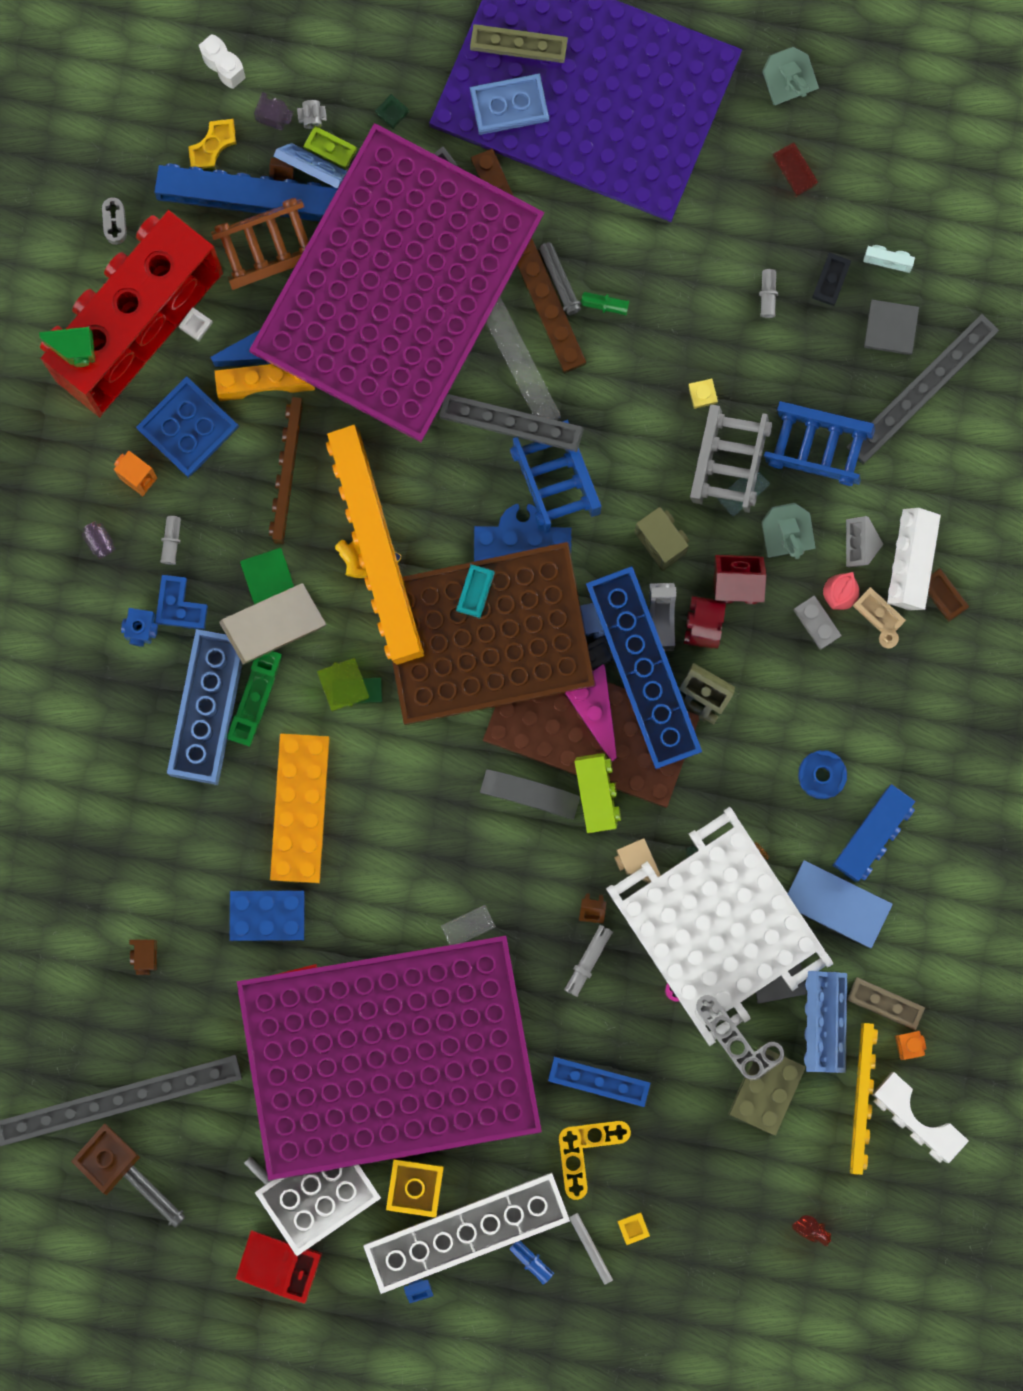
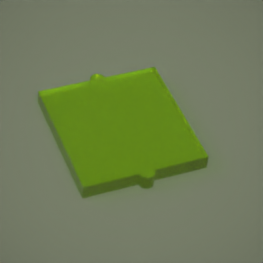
(343, 684)

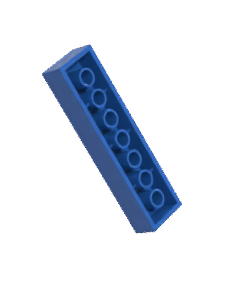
(644, 667)

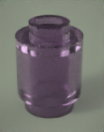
(98, 539)

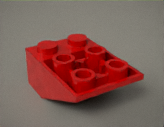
(276, 1268)

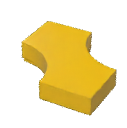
(219, 136)

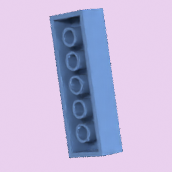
(205, 709)

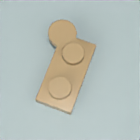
(881, 615)

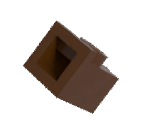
(143, 956)

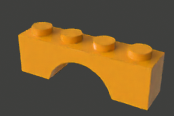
(243, 381)

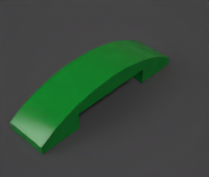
(254, 698)

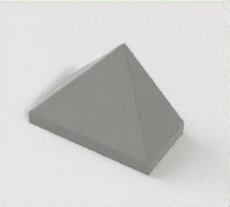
(861, 541)

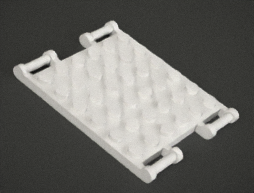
(719, 924)

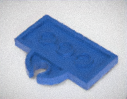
(515, 536)

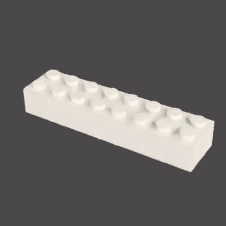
(466, 1233)

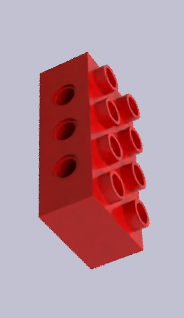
(136, 308)

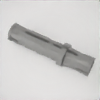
(588, 961)

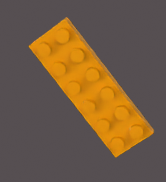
(299, 808)

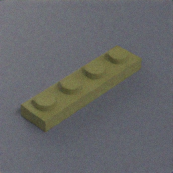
(518, 43)

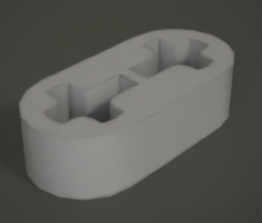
(108, 221)

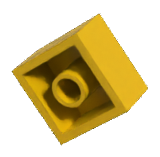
(415, 1188)

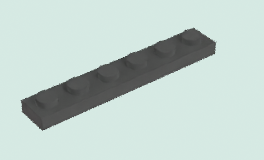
(511, 422)

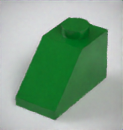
(72, 345)

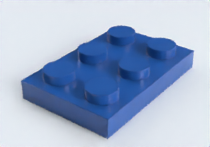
(267, 915)

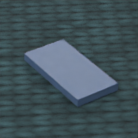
(838, 904)

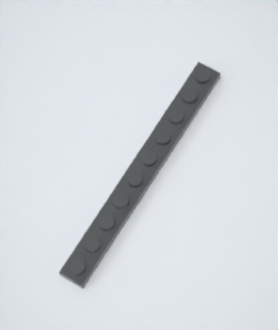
(119, 1100)

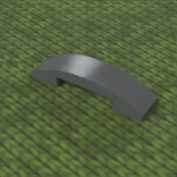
(530, 794)

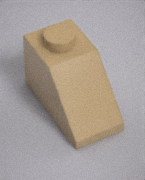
(633, 856)

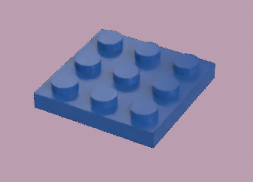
(187, 427)

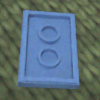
(509, 104)
(311, 164)

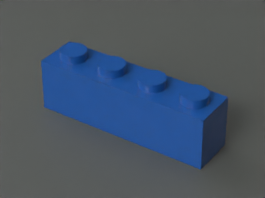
(874, 833)

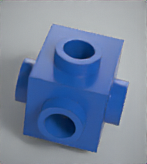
(136, 619)

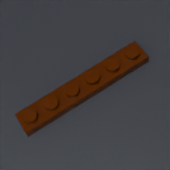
(287, 460)

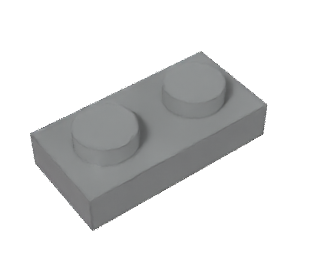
(817, 622)

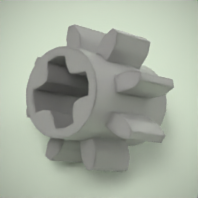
(311, 114)

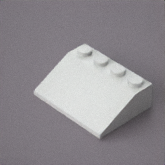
(316, 1203)

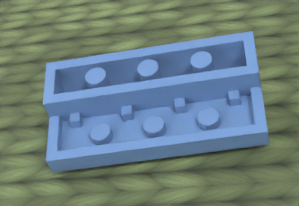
(826, 1022)

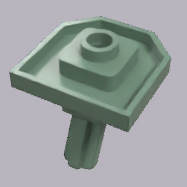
(789, 75)
(788, 531)

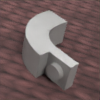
(662, 607)

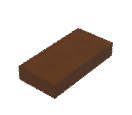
(946, 596)

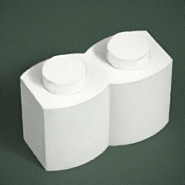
(220, 60)

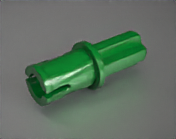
(604, 303)

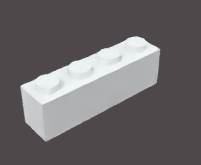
(913, 559)

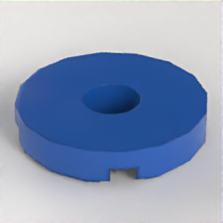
(809, 781)

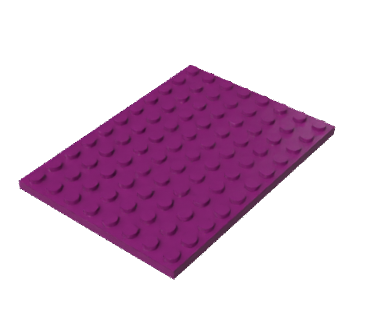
(397, 282)
(388, 1057)

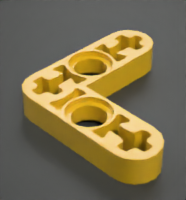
(583, 1142)

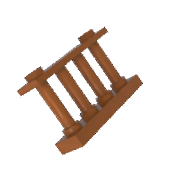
(262, 268)

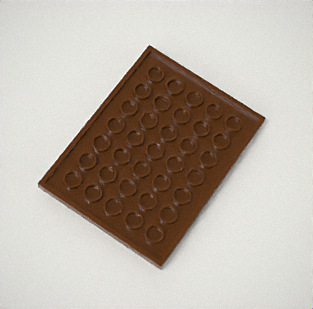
(519, 649)

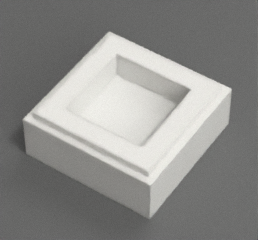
(195, 324)

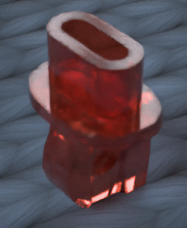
(812, 1230)

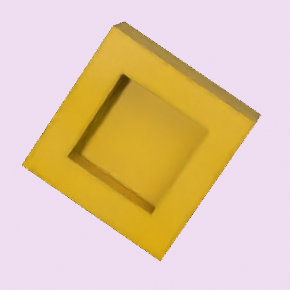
(633, 1228)

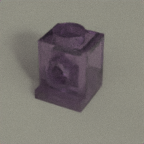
(272, 112)

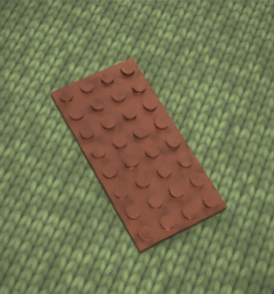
(555, 735)

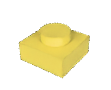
(703, 393)

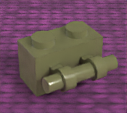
(706, 689)

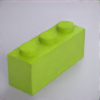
(597, 792)

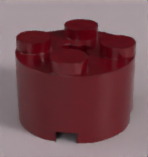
(704, 622)

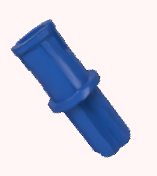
(531, 1262)

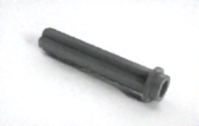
(560, 279)
(164, 1206)

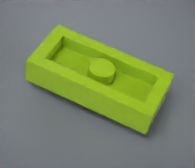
(330, 147)

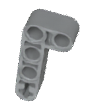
(734, 1035)

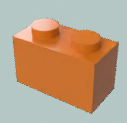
(135, 472)

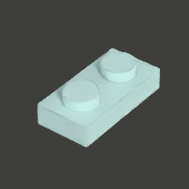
(895, 260)

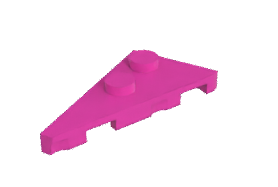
(595, 710)

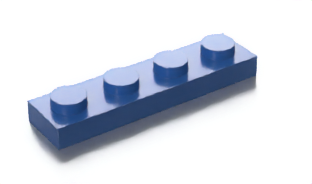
(599, 1081)

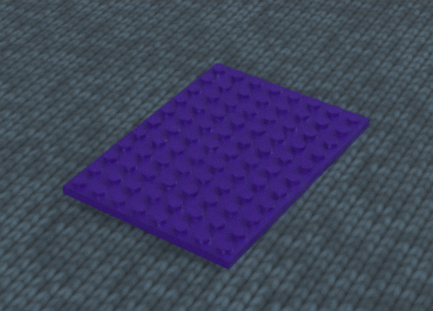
(621, 107)

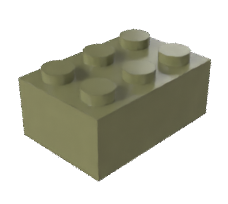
(768, 1098)

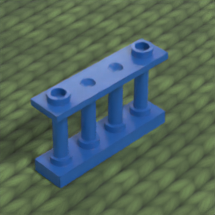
(813, 420)
(580, 480)

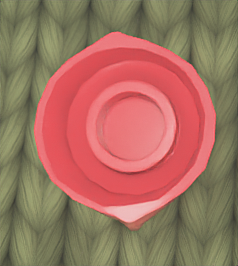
(841, 591)

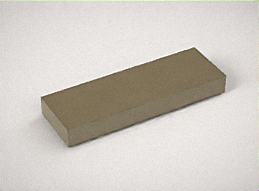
(885, 1003)

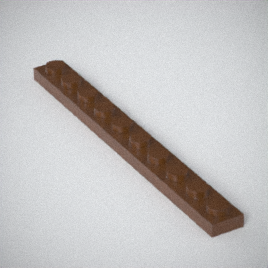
(536, 278)

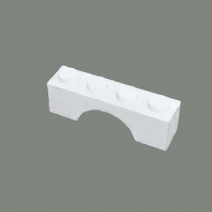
(942, 1140)

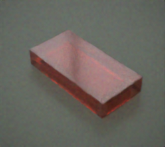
(795, 169)

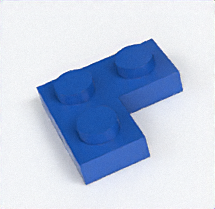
(173, 609)

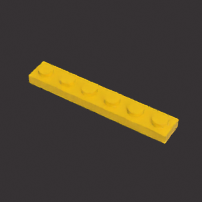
(864, 1087)

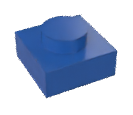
(418, 1290)

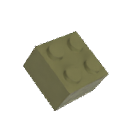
(662, 538)

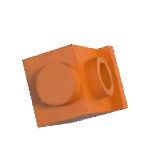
(910, 1045)

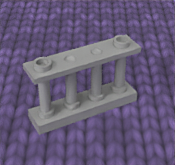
(712, 443)

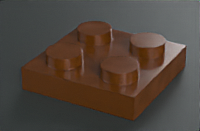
(105, 1159)

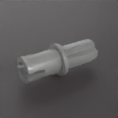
(768, 293)
(170, 540)

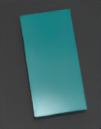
(475, 591)

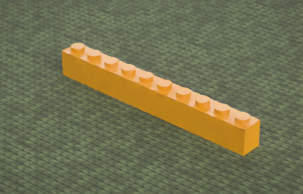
(375, 545)

